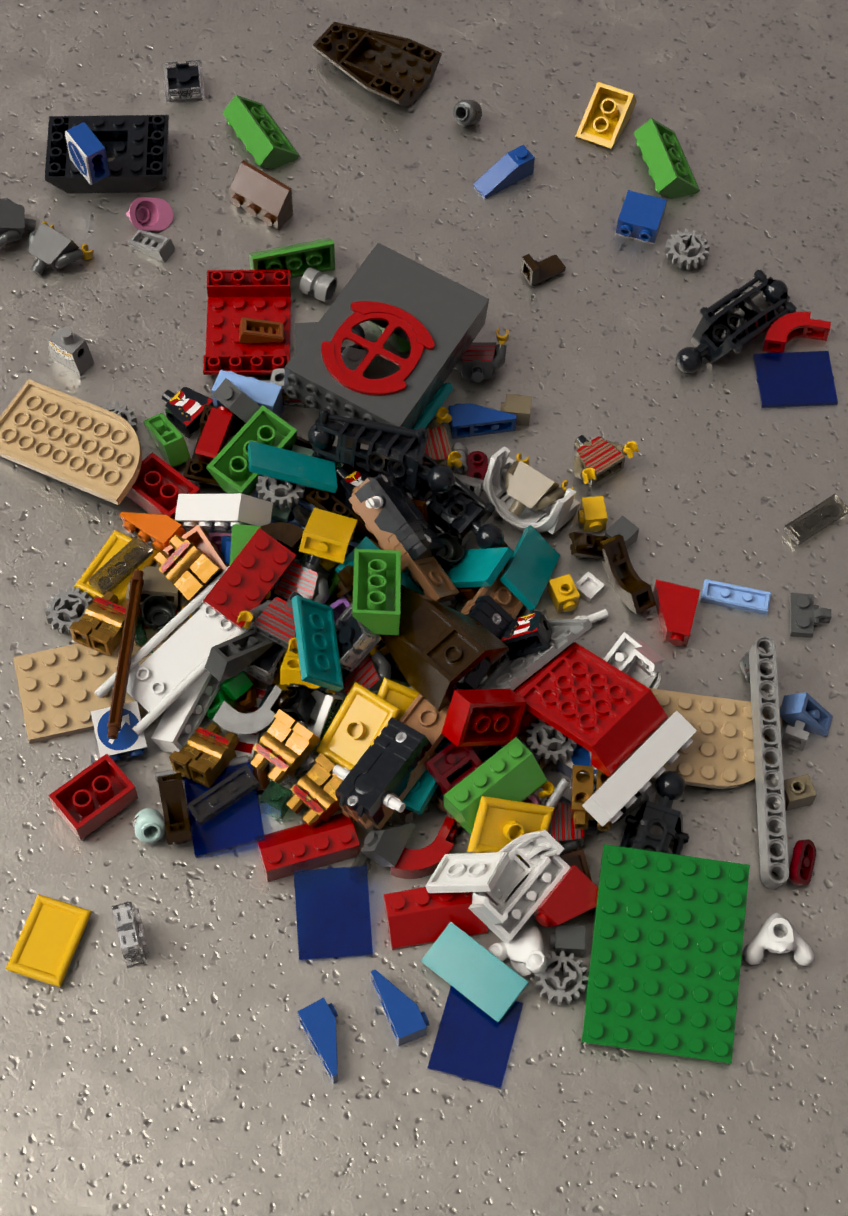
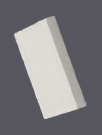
(467, 872)

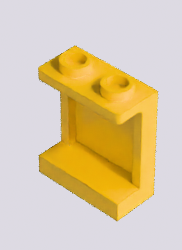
(327, 535)

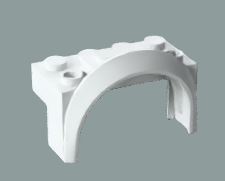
(548, 519)
(634, 653)
(545, 872)

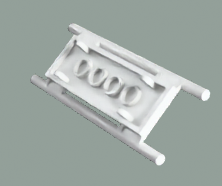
(178, 660)

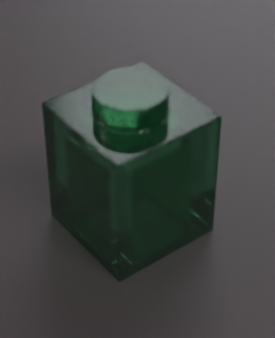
(274, 800)

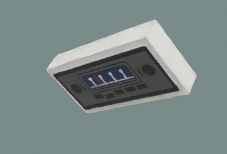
(327, 713)

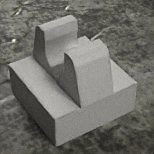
(795, 736)

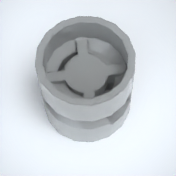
(321, 285)

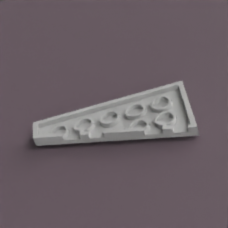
(516, 671)

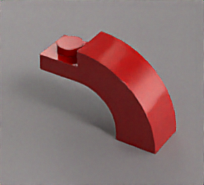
(794, 326)
(424, 861)

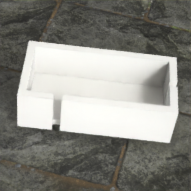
(222, 511)

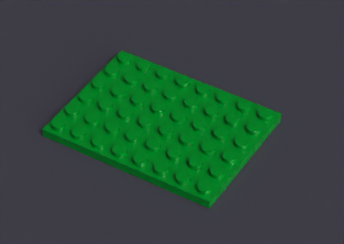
(666, 954)

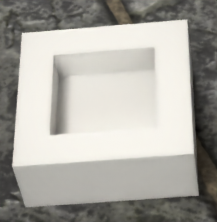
(589, 587)

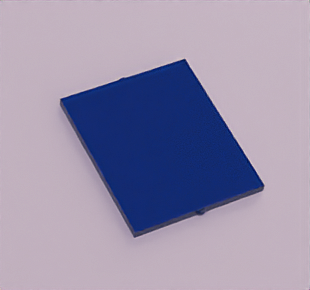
(795, 379)
(231, 828)
(333, 912)
(472, 1042)

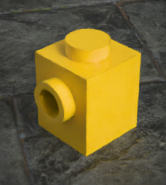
(593, 514)
(563, 593)

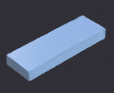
(735, 596)

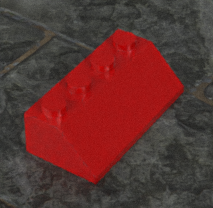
(308, 847)
(421, 917)

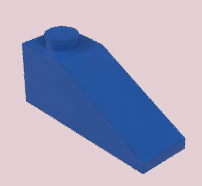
(507, 171)
(477, 420)
(402, 1013)
(320, 1027)

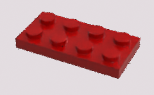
(249, 577)

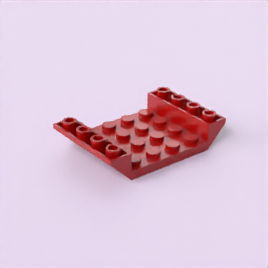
(247, 295)
(593, 705)

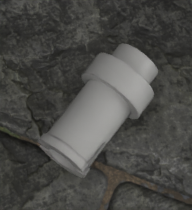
(463, 451)

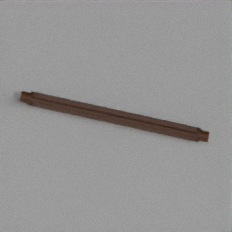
(125, 653)

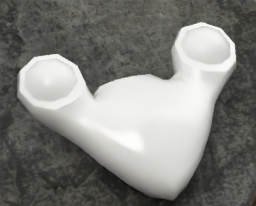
(778, 937)
(524, 951)

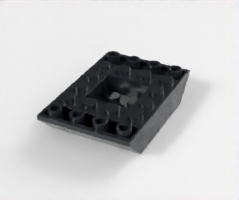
(133, 141)

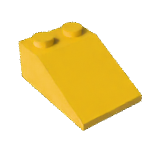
(606, 115)

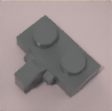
(806, 615)

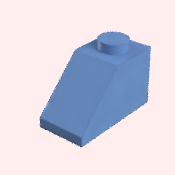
(808, 710)

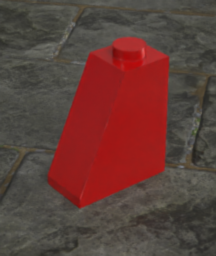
(215, 433)
(675, 610)
(568, 899)

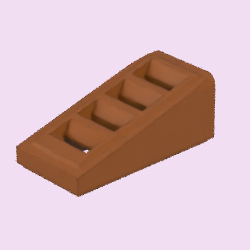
(248, 334)

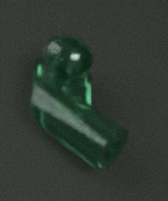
(140, 635)

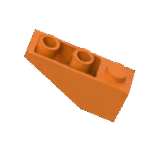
(152, 528)

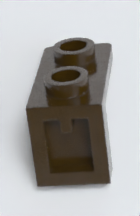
(540, 271)

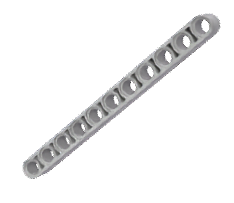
(763, 770)

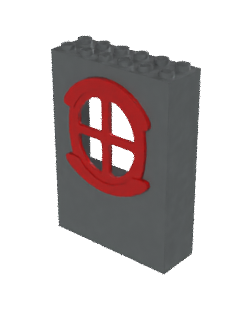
(405, 300)

